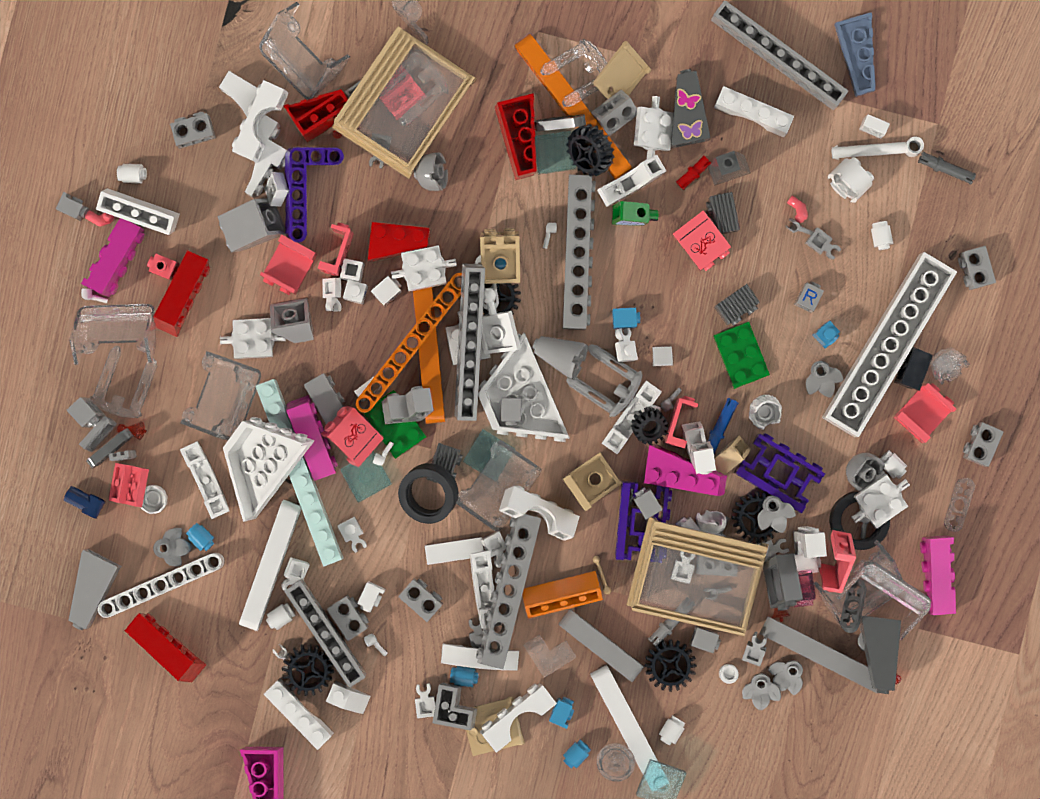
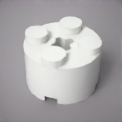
(850, 179)

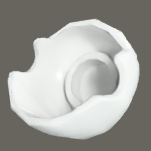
(154, 499)
(711, 522)

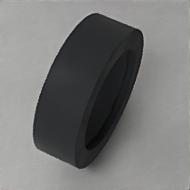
(408, 502)
(835, 523)

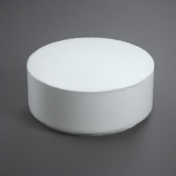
(728, 673)

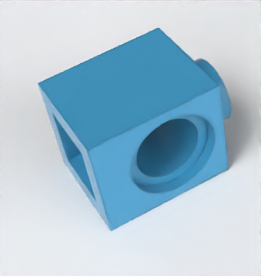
(625, 318)

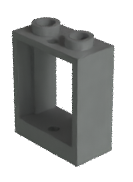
(782, 581)

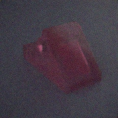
(807, 588)

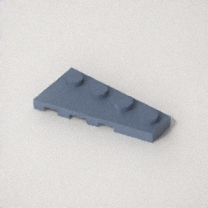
(858, 51)

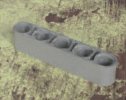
(601, 645)

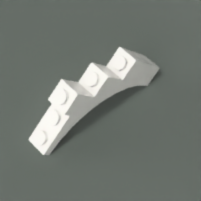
(268, 129)

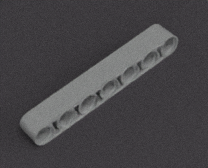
(817, 652)

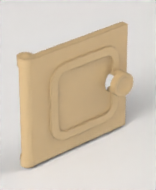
(621, 72)
(489, 712)

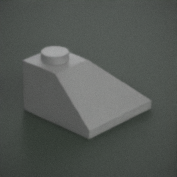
(292, 320)

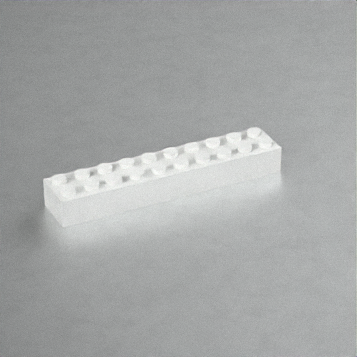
(889, 344)

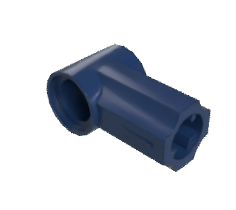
(89, 504)

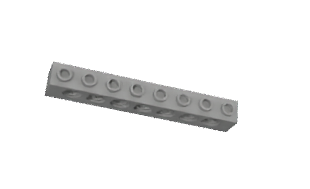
(779, 55)
(575, 184)
(469, 342)
(512, 601)

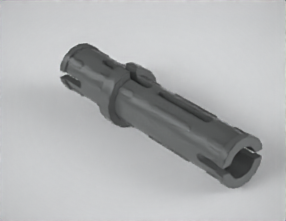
(939, 164)

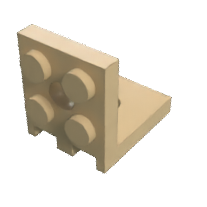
(500, 245)
(583, 489)

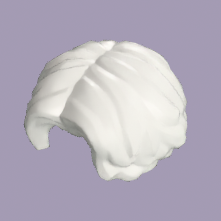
(765, 411)

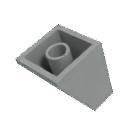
(251, 224)

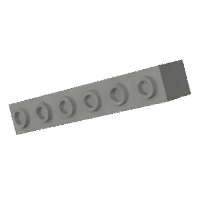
(325, 633)

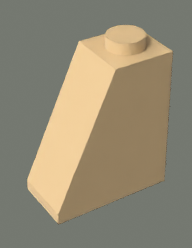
(731, 455)

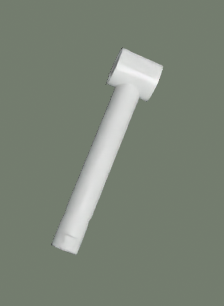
(878, 149)

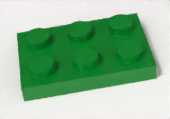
(741, 355)
(403, 435)

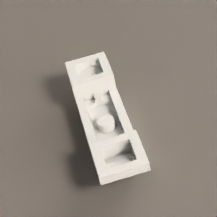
(622, 429)
(205, 479)
(482, 583)
(466, 657)

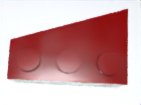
(316, 114)
(394, 239)

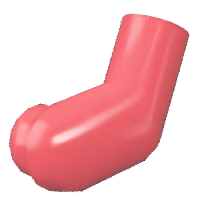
(800, 207)
(99, 220)

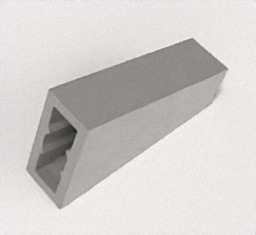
(91, 587)

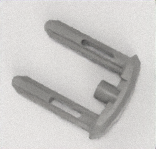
(624, 393)

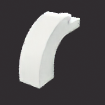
(632, 181)

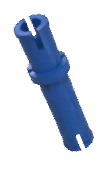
(722, 423)

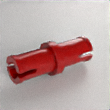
(693, 172)

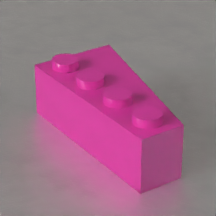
(114, 258)
(305, 421)
(677, 472)
(939, 574)
(264, 771)

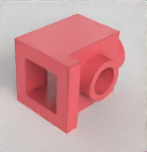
(169, 269)

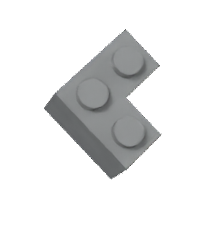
(408, 407)
(448, 710)

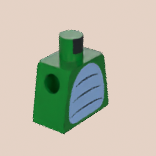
(626, 214)

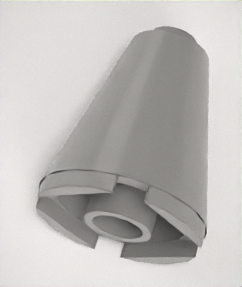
(561, 354)

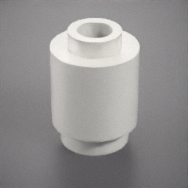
(131, 173)
(881, 235)
(893, 465)
(280, 616)
(672, 730)

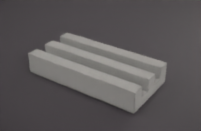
(98, 434)
(119, 456)

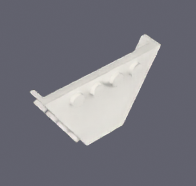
(522, 379)
(260, 461)

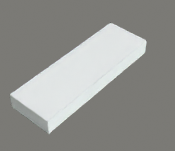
(452, 550)

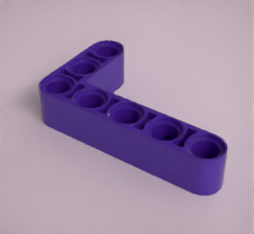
(301, 185)

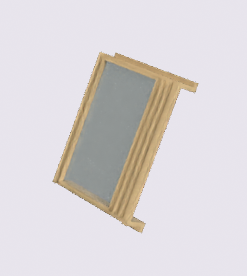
(402, 102)
(696, 577)

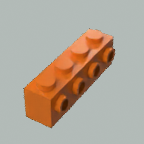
(561, 594)

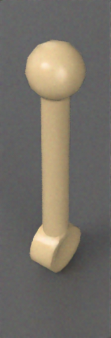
(596, 559)

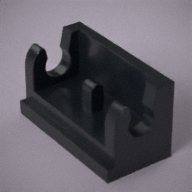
(914, 369)

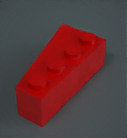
(518, 132)
(181, 293)
(165, 648)

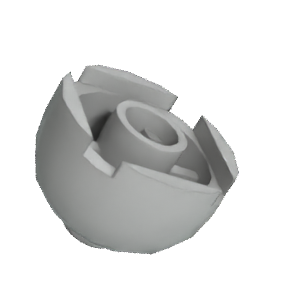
(431, 172)
(864, 470)

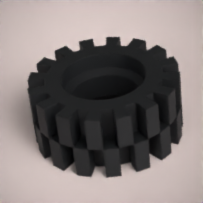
(656, 432)

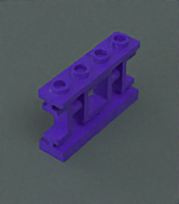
(772, 484)
(628, 520)

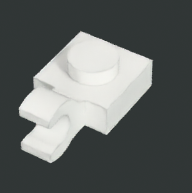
(331, 292)

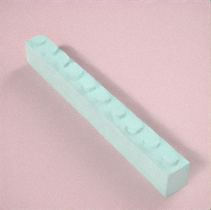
(302, 479)

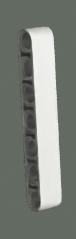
(270, 565)
(154, 591)
(623, 717)

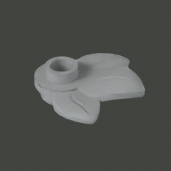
(823, 382)
(775, 517)
(175, 547)
(784, 678)
(761, 694)

